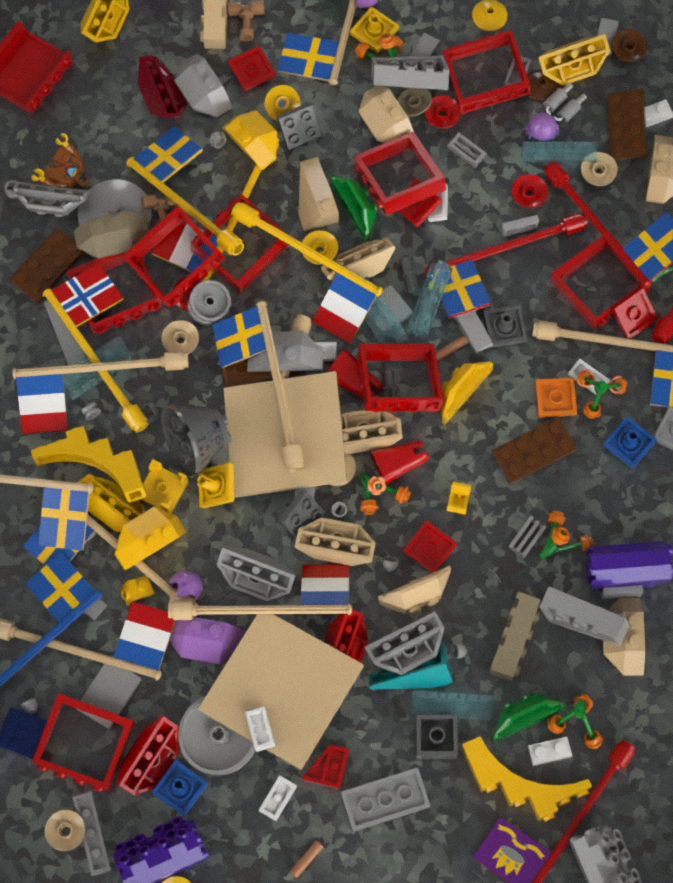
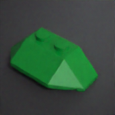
(356, 203)
(525, 714)

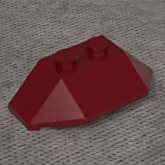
(159, 88)

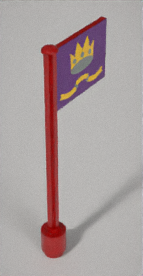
(524, 860)

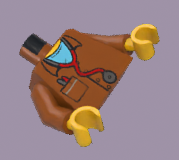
(64, 169)

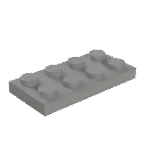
(385, 799)

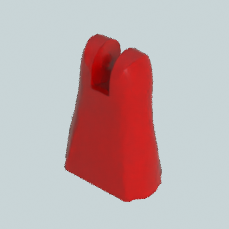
(348, 374)
(397, 460)

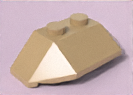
(384, 115)
(661, 170)
(363, 259)
(369, 430)
(336, 542)
(417, 593)
(630, 656)

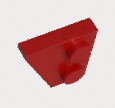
(328, 768)

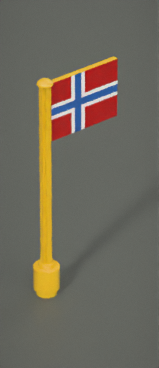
(79, 302)

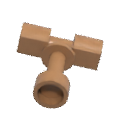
(246, 13)
(159, 205)

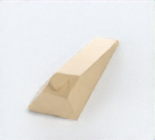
(316, 200)

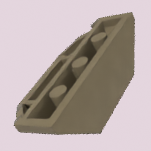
(111, 233)

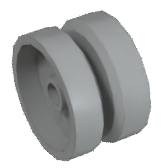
(213, 292)

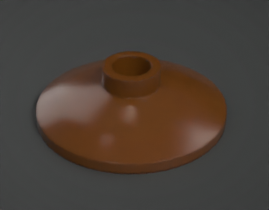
(631, 39)
(539, 91)

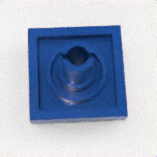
(629, 442)
(180, 788)

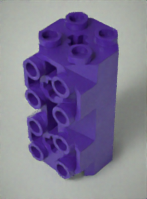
(629, 565)
(168, 851)

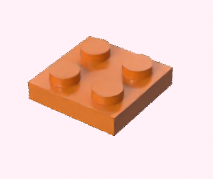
(556, 397)

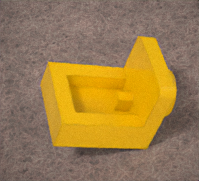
(459, 498)
(136, 589)

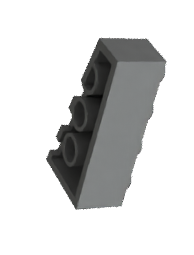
(411, 72)
(584, 617)

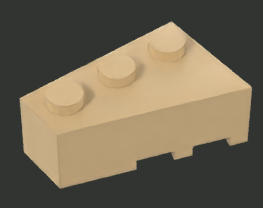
(214, 24)

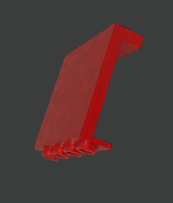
(29, 67)

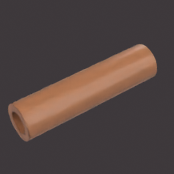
(451, 347)
(306, 859)

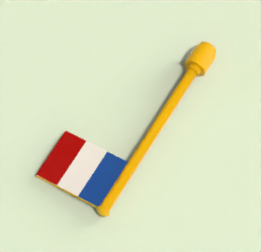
(177, 244)
(348, 295)

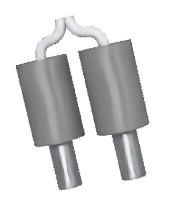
(558, 98)

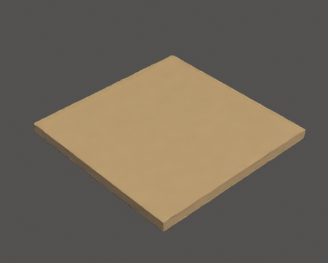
(259, 434)
(291, 676)

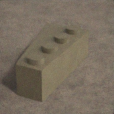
(514, 636)

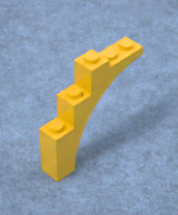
(98, 454)
(542, 797)

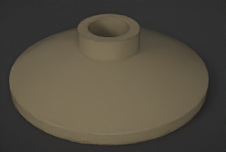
(415, 101)

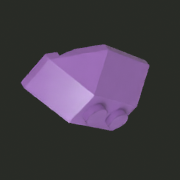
(205, 640)

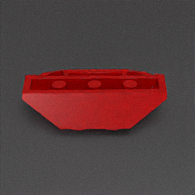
(348, 635)
(149, 757)

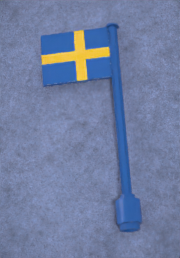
(66, 598)

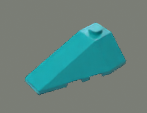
(429, 675)

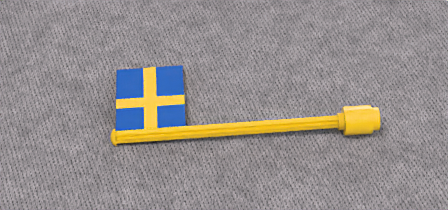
(166, 158)

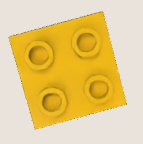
(371, 27)
(216, 485)

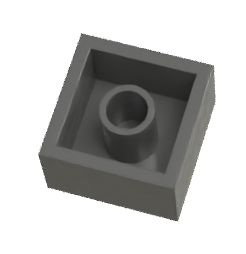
(436, 737)

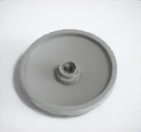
(111, 198)
(211, 745)

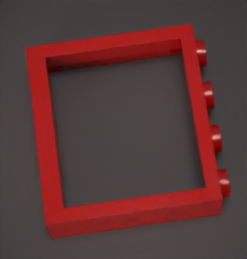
(494, 96)
(409, 196)
(222, 217)
(158, 233)
(575, 263)
(133, 313)
(400, 352)
(80, 778)

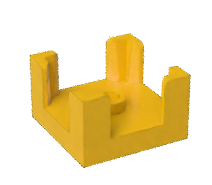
(163, 487)

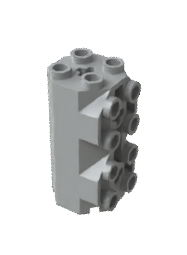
(603, 856)

